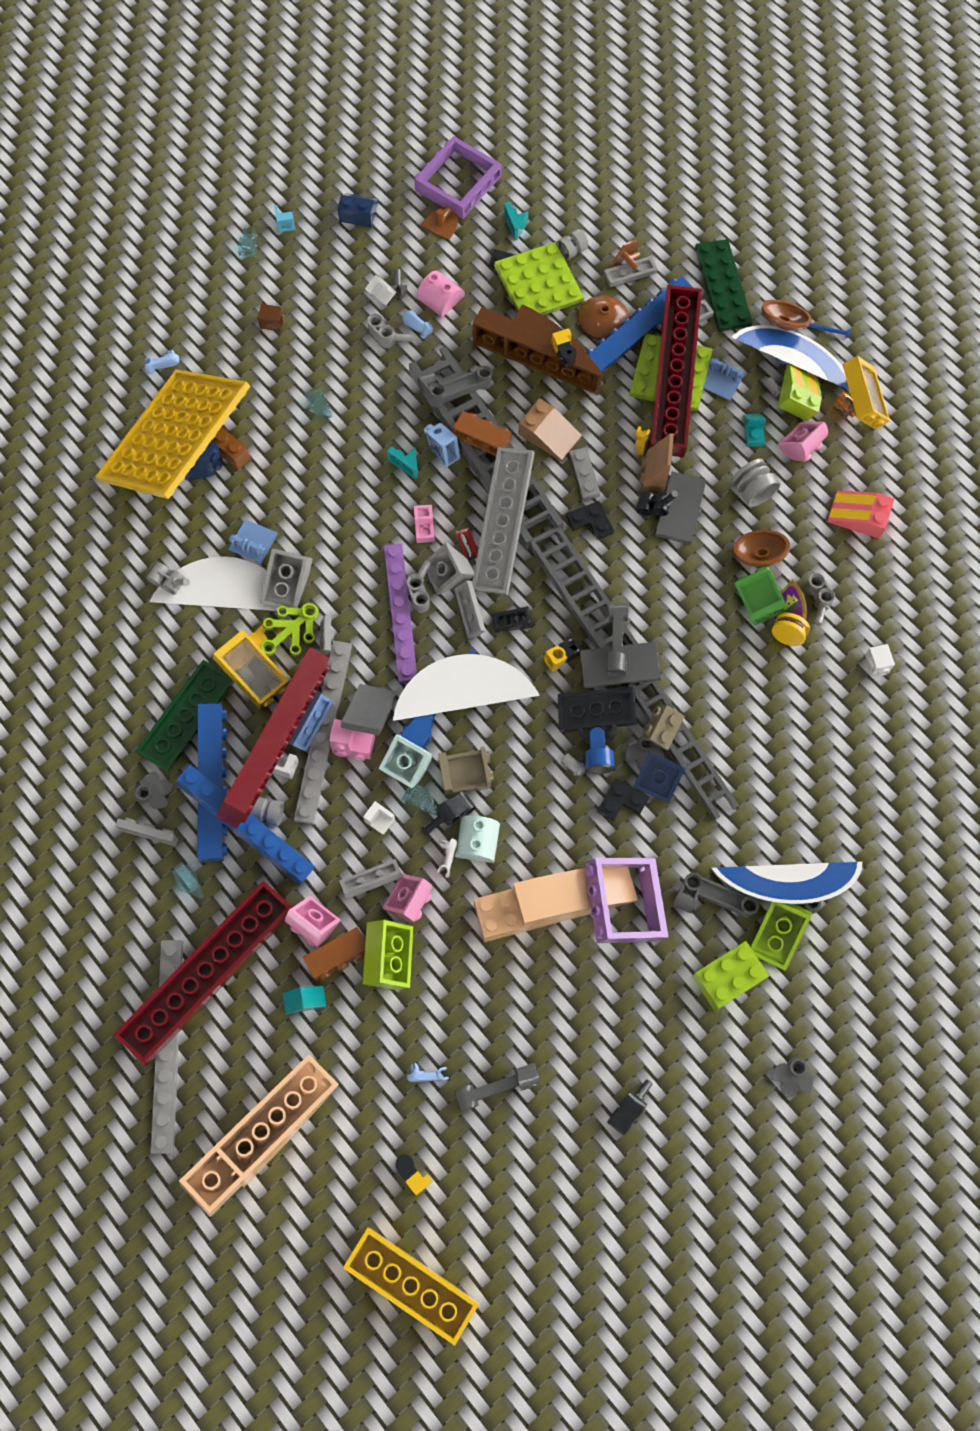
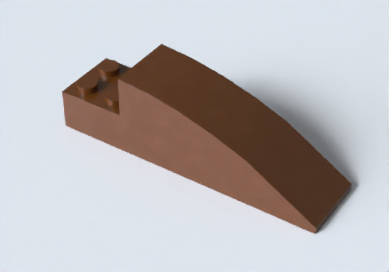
(529, 343)

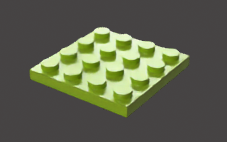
(539, 280)
(646, 371)

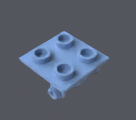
(722, 379)
(252, 541)

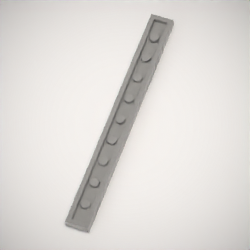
(320, 745)
(166, 1065)

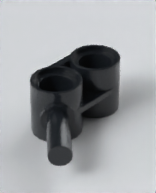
(649, 505)
(451, 811)
(629, 1109)

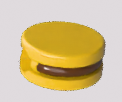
(790, 629)

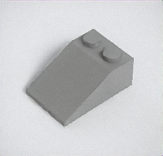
(285, 579)

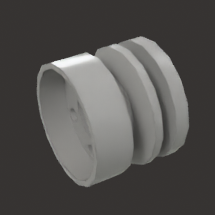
(755, 482)

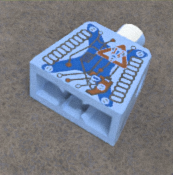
(442, 443)

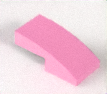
(424, 524)

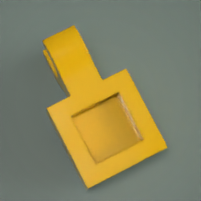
(642, 441)

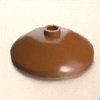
(601, 315)
(786, 315)
(762, 548)

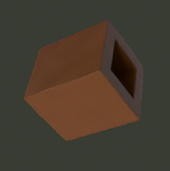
(271, 317)

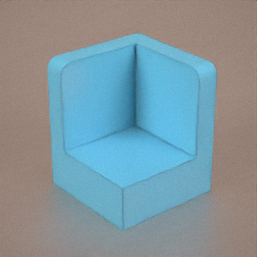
(284, 220)

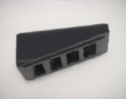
(513, 626)

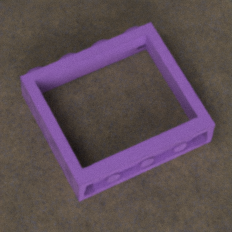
(443, 199)
(651, 896)

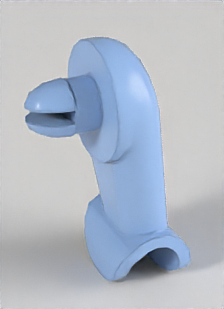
(414, 322)
(166, 361)
(423, 1076)

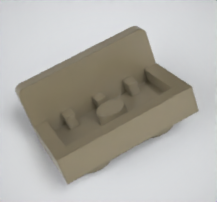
(662, 726)

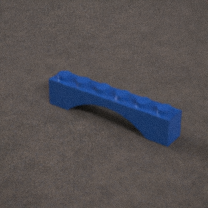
(420, 729)

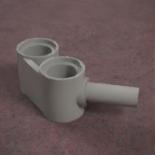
(379, 330)
(166, 579)
(822, 590)
(419, 592)

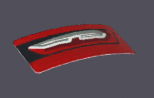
(467, 543)

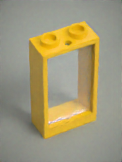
(866, 392)
(251, 669)

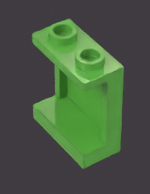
(761, 595)

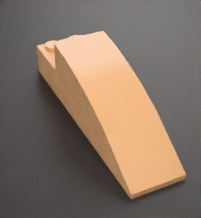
(548, 901)
(258, 1136)

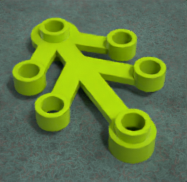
(291, 627)

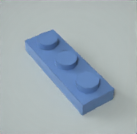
(311, 721)

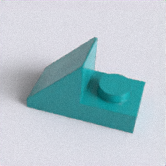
(515, 221)
(754, 429)
(406, 463)

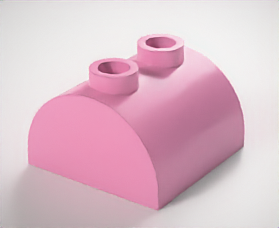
(439, 293)
(803, 440)
(408, 898)
(312, 921)

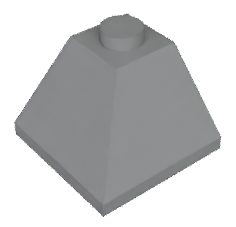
(448, 569)

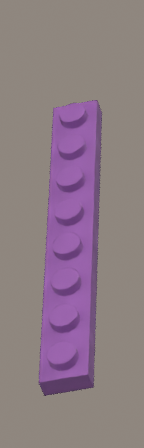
(400, 613)

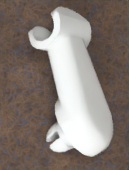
(450, 852)

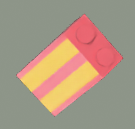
(861, 511)

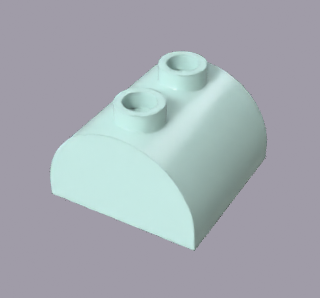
(405, 761)
(477, 838)

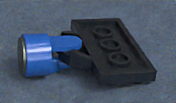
(596, 718)

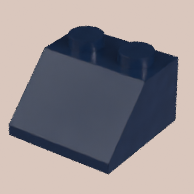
(357, 209)
(207, 463)

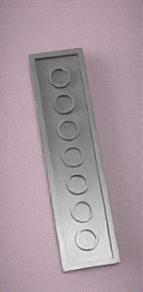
(503, 520)

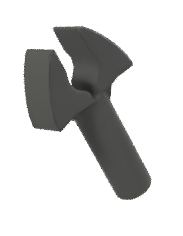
(397, 283)

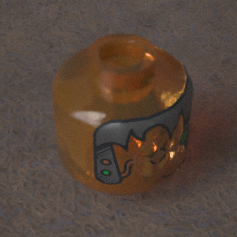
(844, 405)

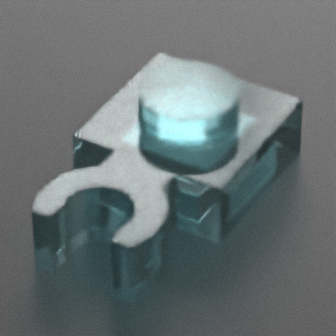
(248, 244)

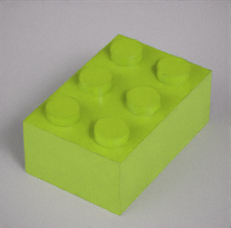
(388, 955)
(730, 976)

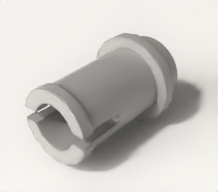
(773, 387)
(575, 766)

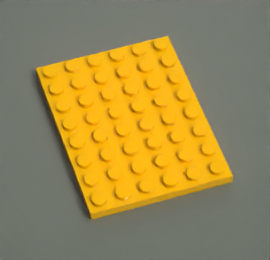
(172, 433)

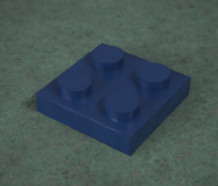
(659, 777)

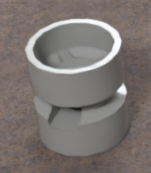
(572, 244)
(268, 811)

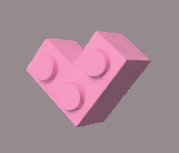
(350, 742)

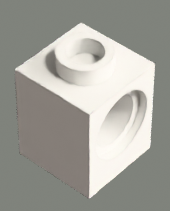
(879, 660)

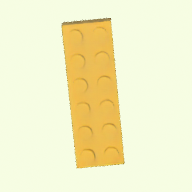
(411, 1285)

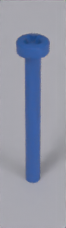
(833, 330)

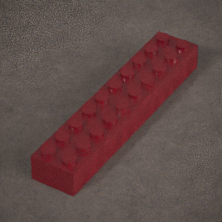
(676, 367)
(274, 739)
(203, 973)

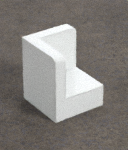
(380, 290)
(286, 766)
(379, 818)

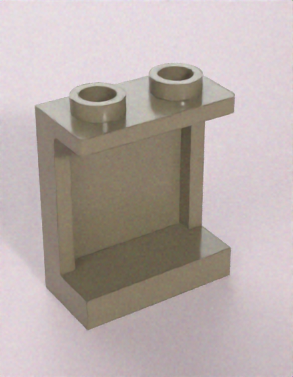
(465, 771)

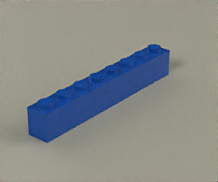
(632, 330)
(211, 764)
(252, 832)

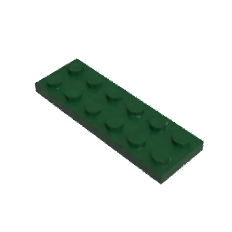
(723, 285)
(180, 720)

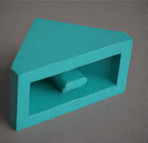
(304, 999)

